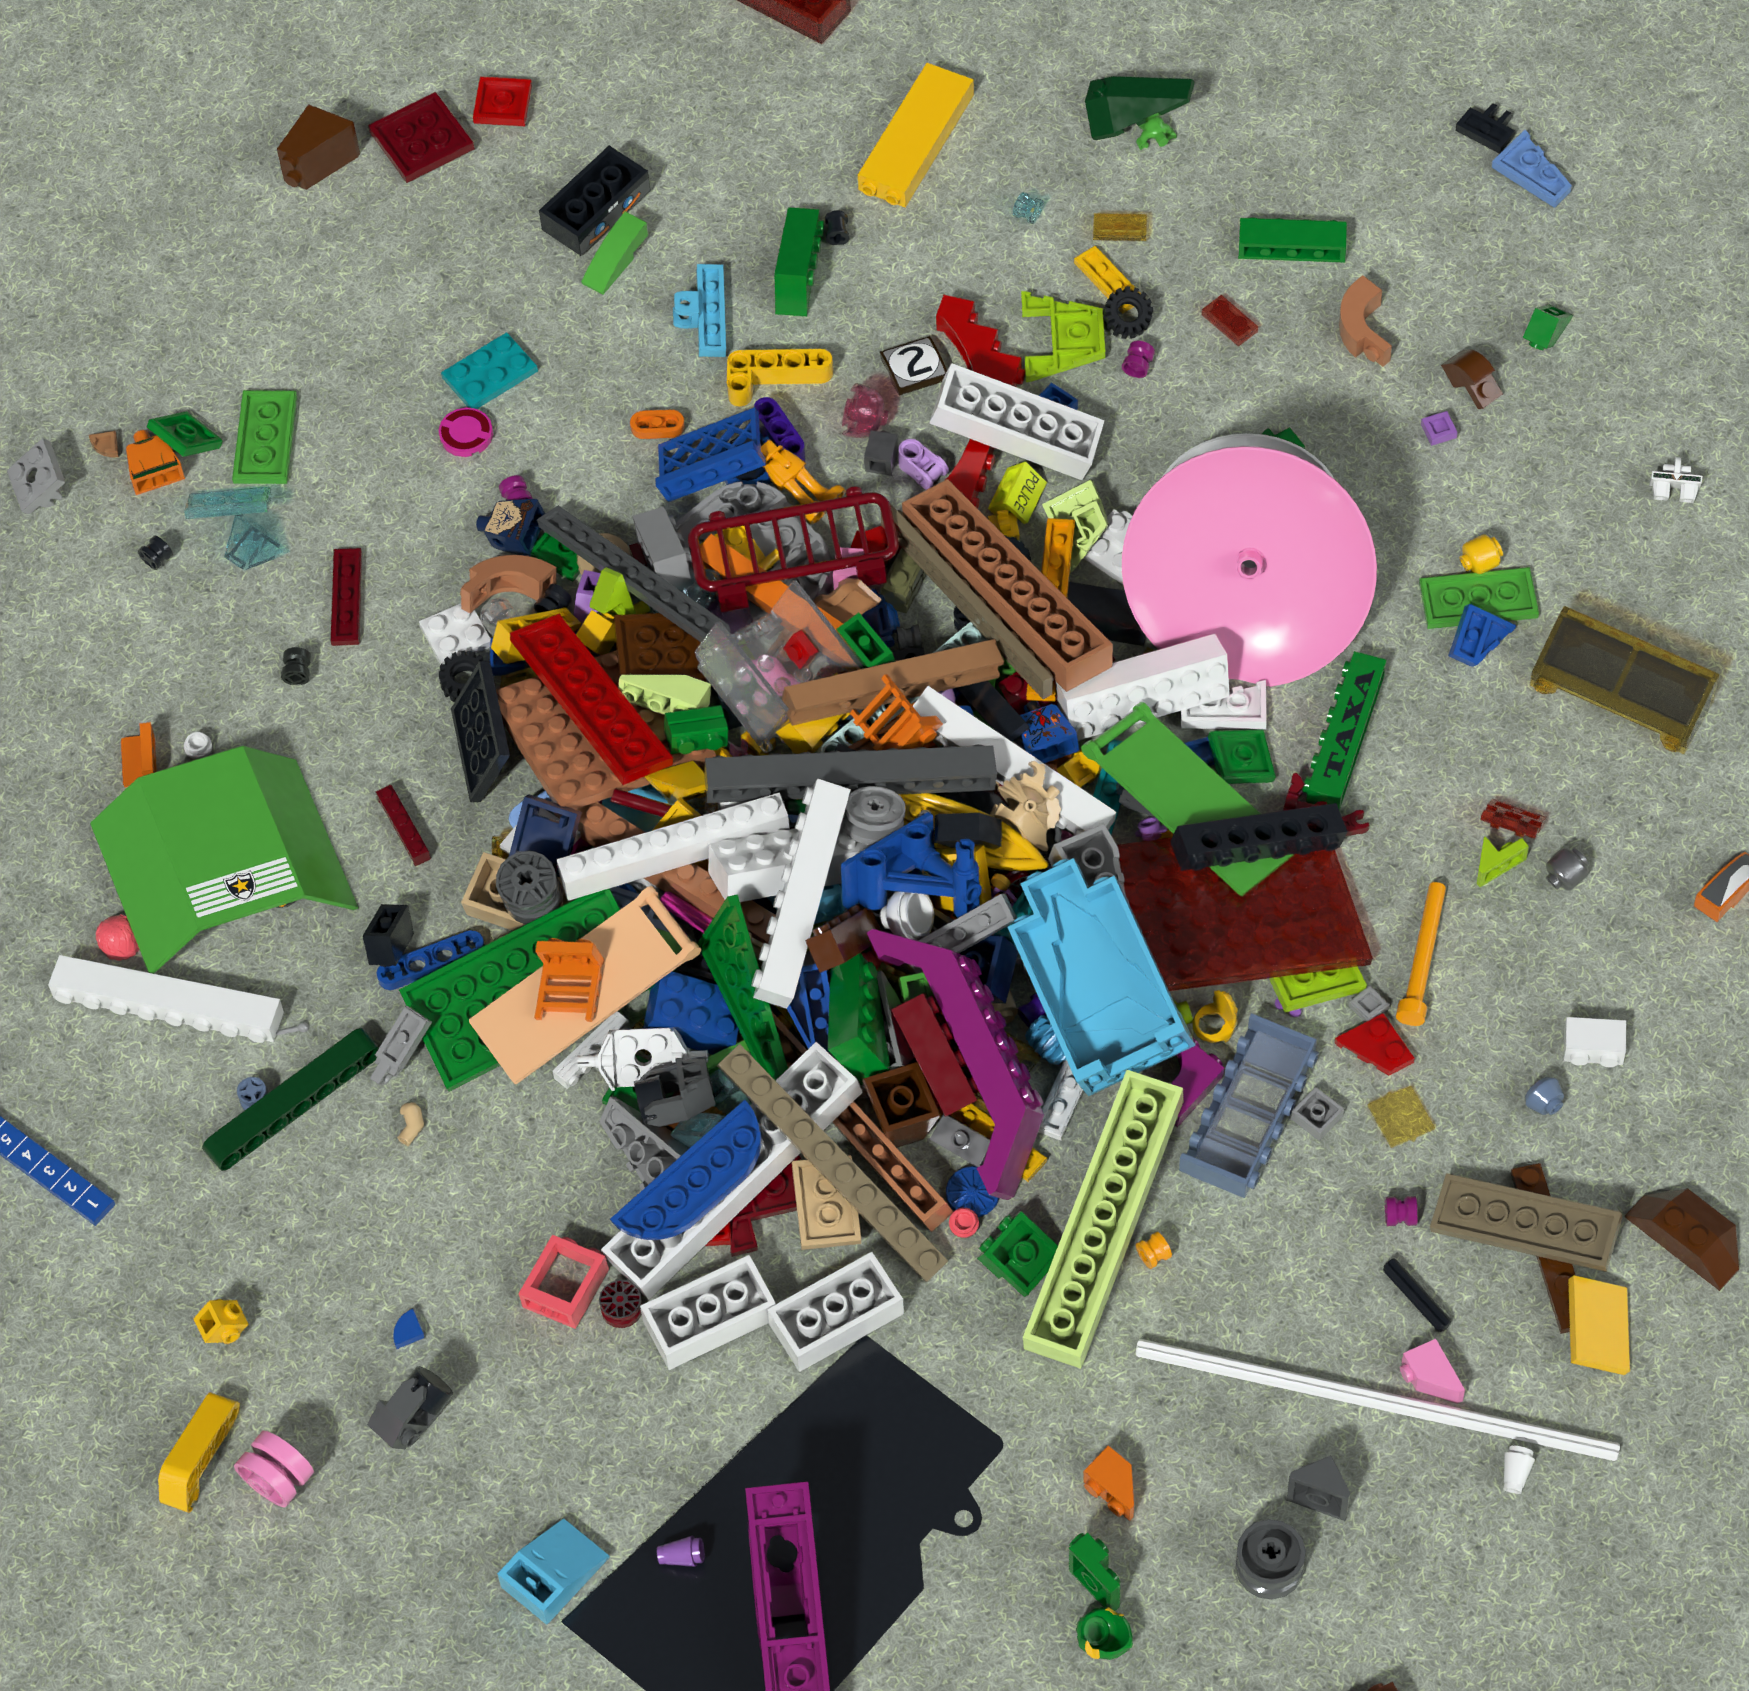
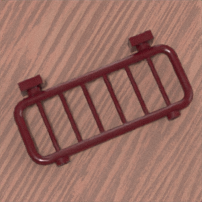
(732, 591)

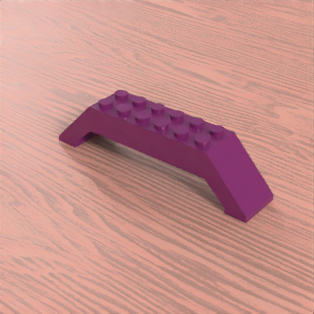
(985, 1050)

